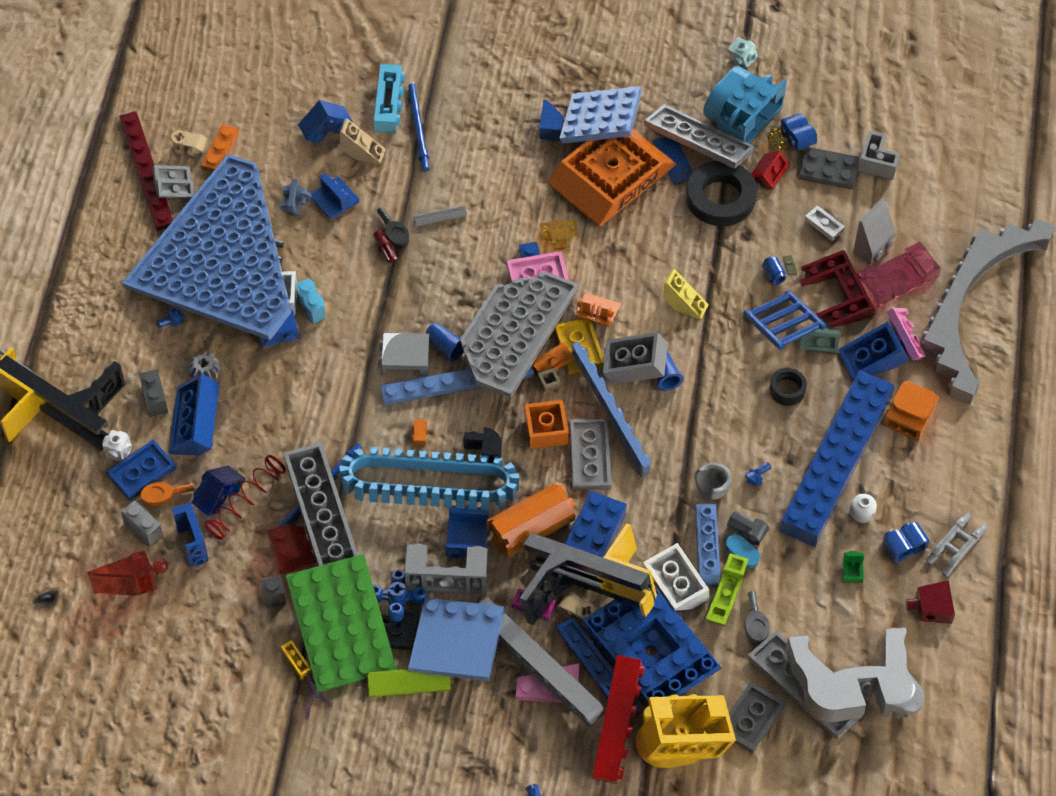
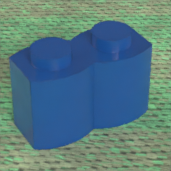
(798, 131)
(905, 542)

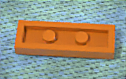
(220, 147)

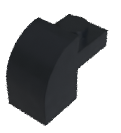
(488, 442)

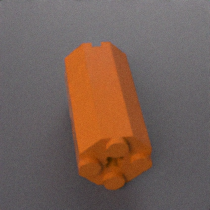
(537, 514)

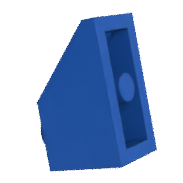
(551, 122)

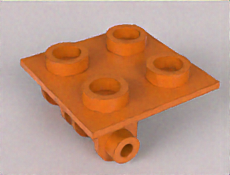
(597, 309)

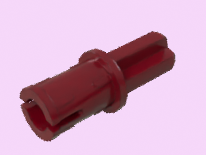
(384, 246)

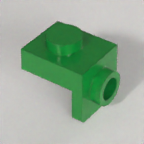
(853, 567)

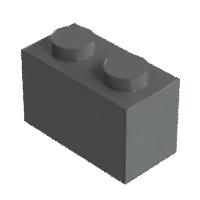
(153, 393)

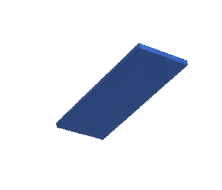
(672, 148)

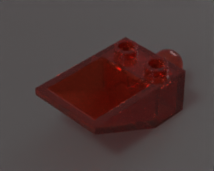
(127, 576)

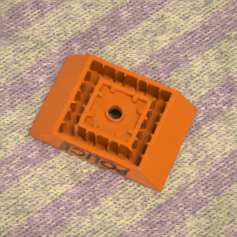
(604, 189)

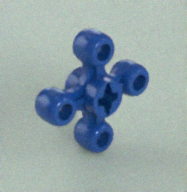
(398, 595)

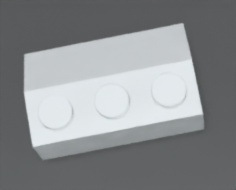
(677, 578)

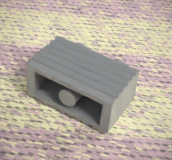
(142, 523)

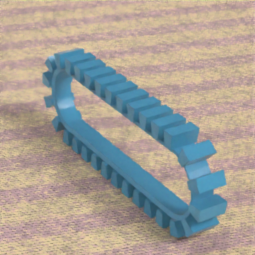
(507, 474)

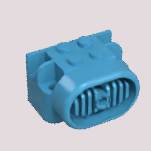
(744, 103)

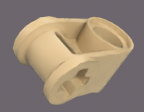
(190, 144)
(575, 607)

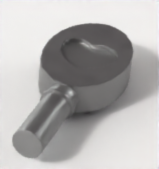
(756, 622)

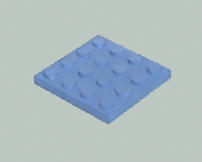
(601, 115)

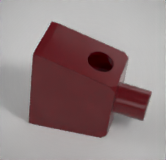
(933, 603)

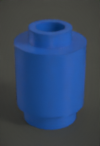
(774, 270)

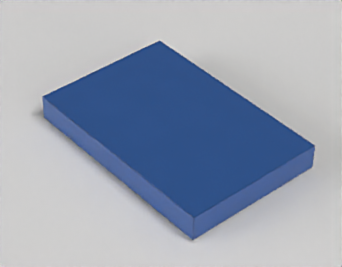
(140, 469)

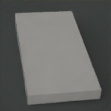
(590, 454)

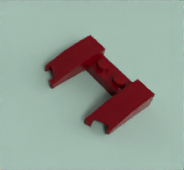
(839, 266)

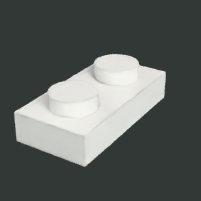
(824, 223)

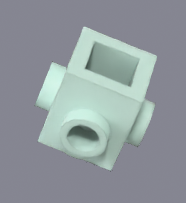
(742, 52)

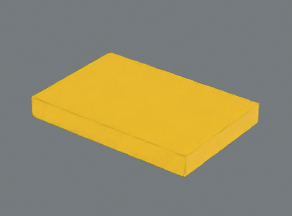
(582, 332)

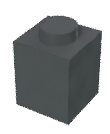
(273, 591)

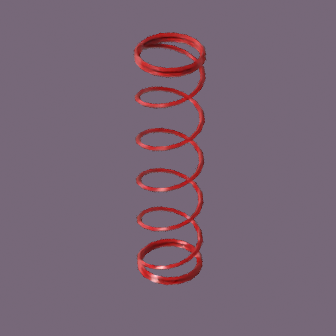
(211, 522)

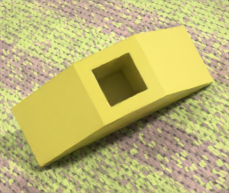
(682, 296)

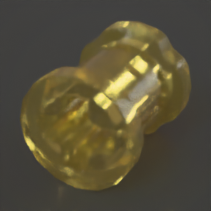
(777, 139)

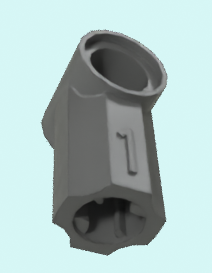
(751, 529)

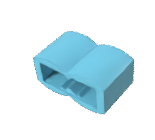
(310, 301)

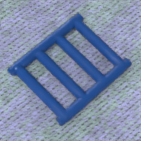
(797, 305)

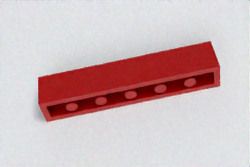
(617, 719)

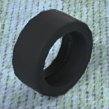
(790, 374)

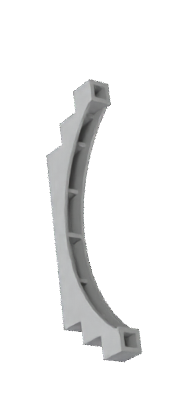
(984, 253)

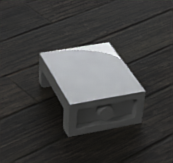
(404, 352)

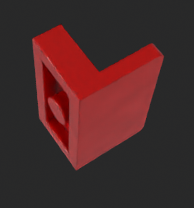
(770, 168)

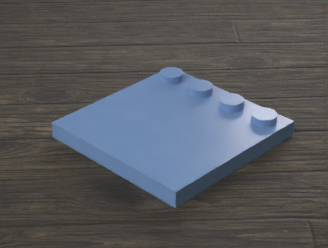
(456, 639)

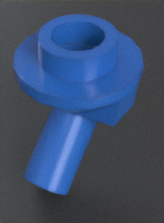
(174, 317)
(754, 476)

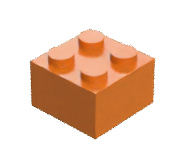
(546, 424)

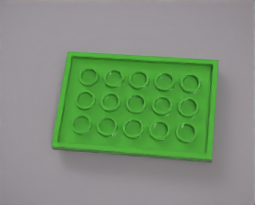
(340, 622)

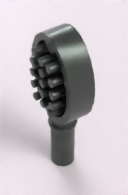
(394, 230)

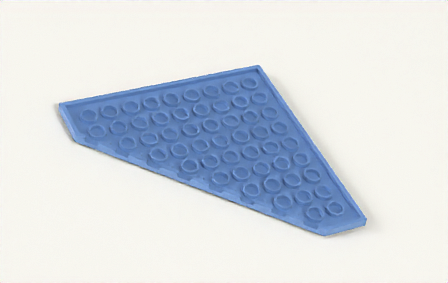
(220, 255)

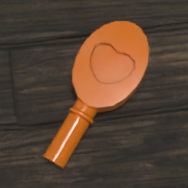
(162, 493)

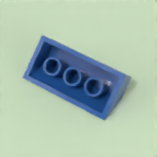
(194, 416)

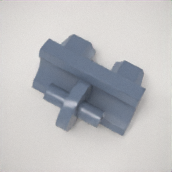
(297, 197)

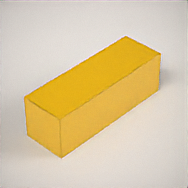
(296, 659)

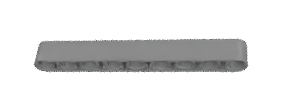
(548, 671)

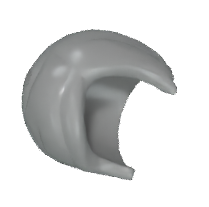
(713, 480)

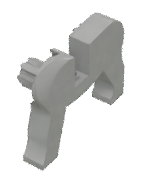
(844, 693)

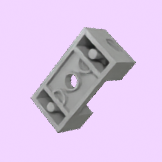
(446, 580)

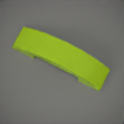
(727, 590)

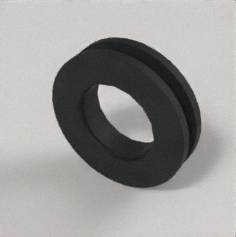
(715, 213)

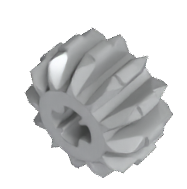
(205, 365)

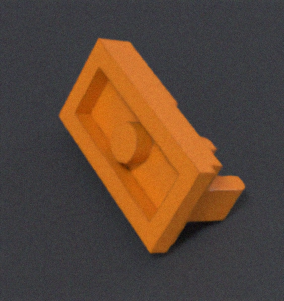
(553, 358)

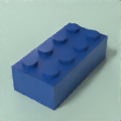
(597, 524)

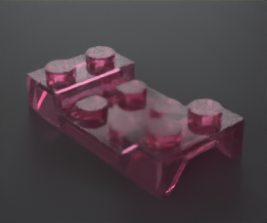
(900, 274)

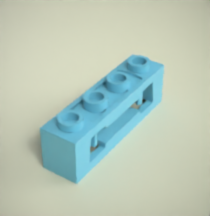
(383, 119)

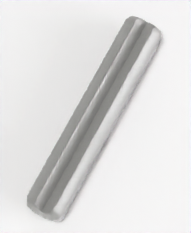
(441, 215)

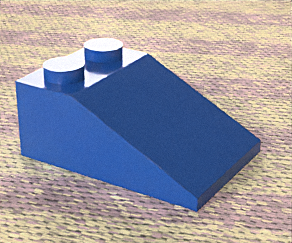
(874, 352)

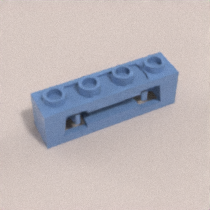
(707, 544)

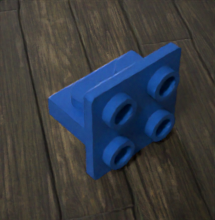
(333, 196)

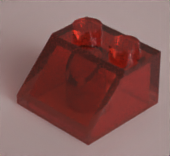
(290, 547)

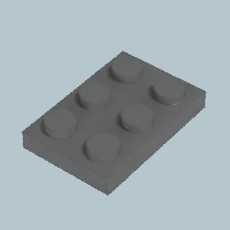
(829, 168)
(754, 716)

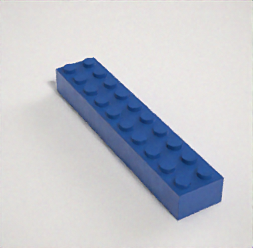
(837, 458)

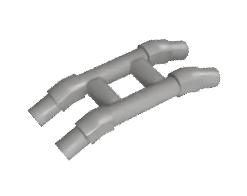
(958, 553)

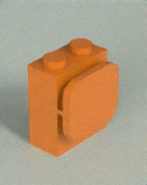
(911, 410)

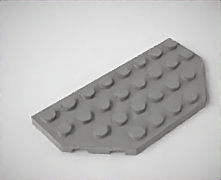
(514, 329)

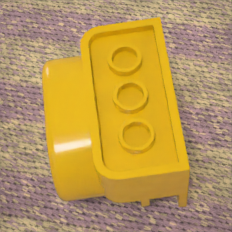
(684, 730)

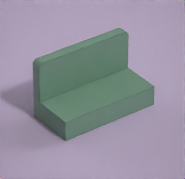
(821, 340)

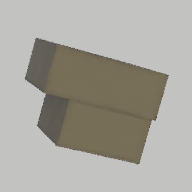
(548, 380)

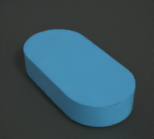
(740, 546)

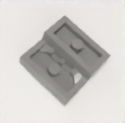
(173, 181)

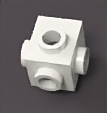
(117, 445)

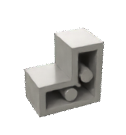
(876, 159)

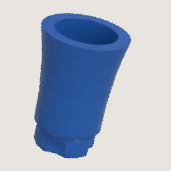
(445, 341)
(672, 376)

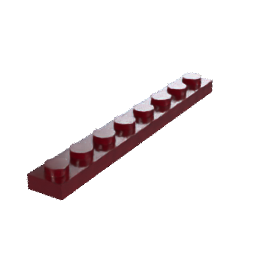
(144, 164)

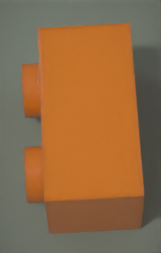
(420, 433)

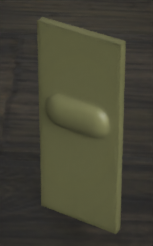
(789, 263)

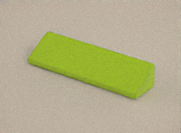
(405, 682)

